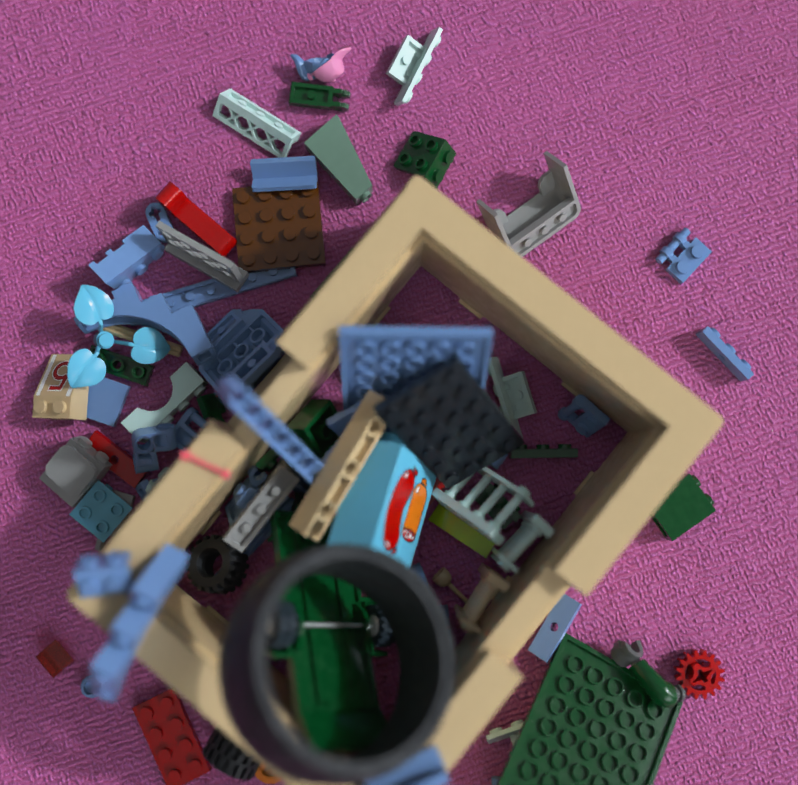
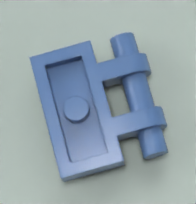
(688, 260)

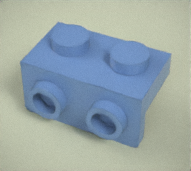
(103, 574)

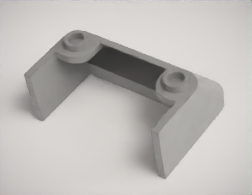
(541, 215)

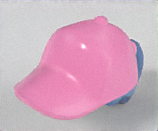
(323, 69)

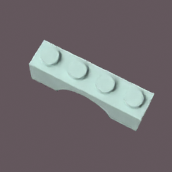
(186, 384)

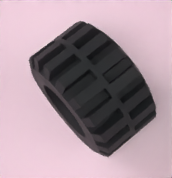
(202, 561)
(229, 756)

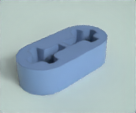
(153, 221)

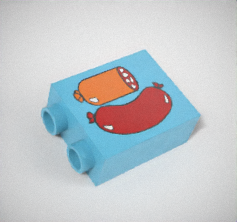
(386, 501)

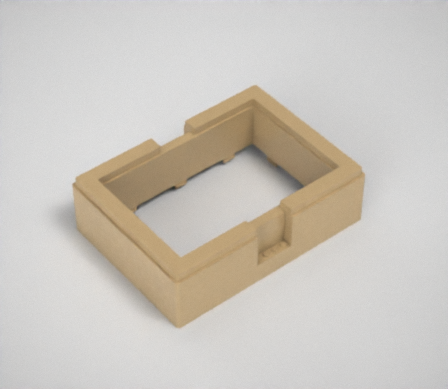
(426, 229)

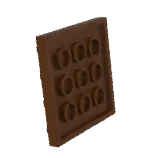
(278, 229)

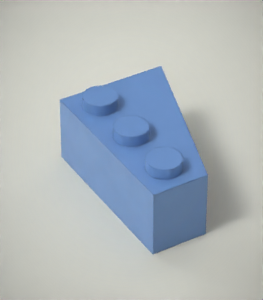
(130, 259)

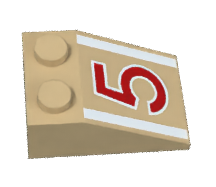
(55, 396)

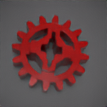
(691, 676)

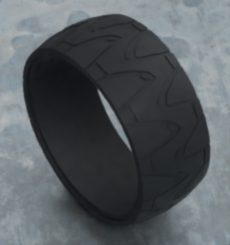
(423, 654)

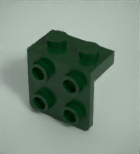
(426, 157)

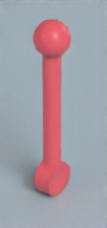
(186, 455)

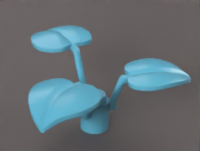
(92, 307)

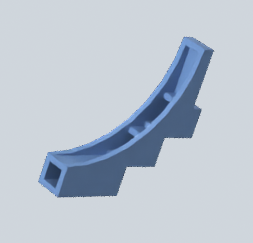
(156, 313)
(127, 632)

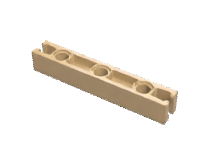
(340, 469)

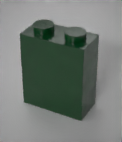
(682, 508)

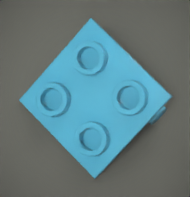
(101, 511)

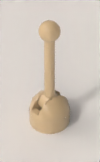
(443, 579)

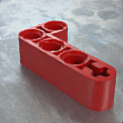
(195, 219)

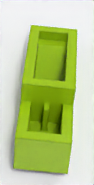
(461, 531)

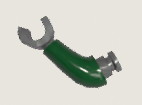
(658, 689)

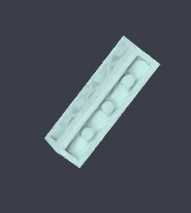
(261, 118)

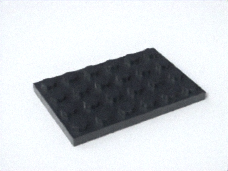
(449, 422)

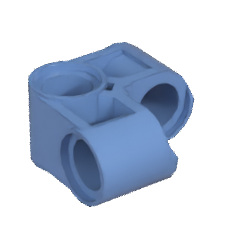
(159, 439)

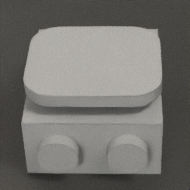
(75, 469)

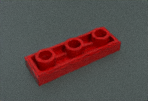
(124, 467)

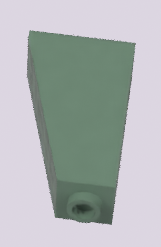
(340, 160)

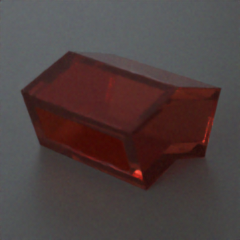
(55, 658)

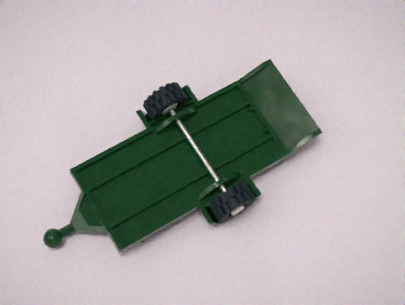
(329, 648)

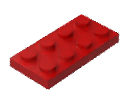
(171, 738)

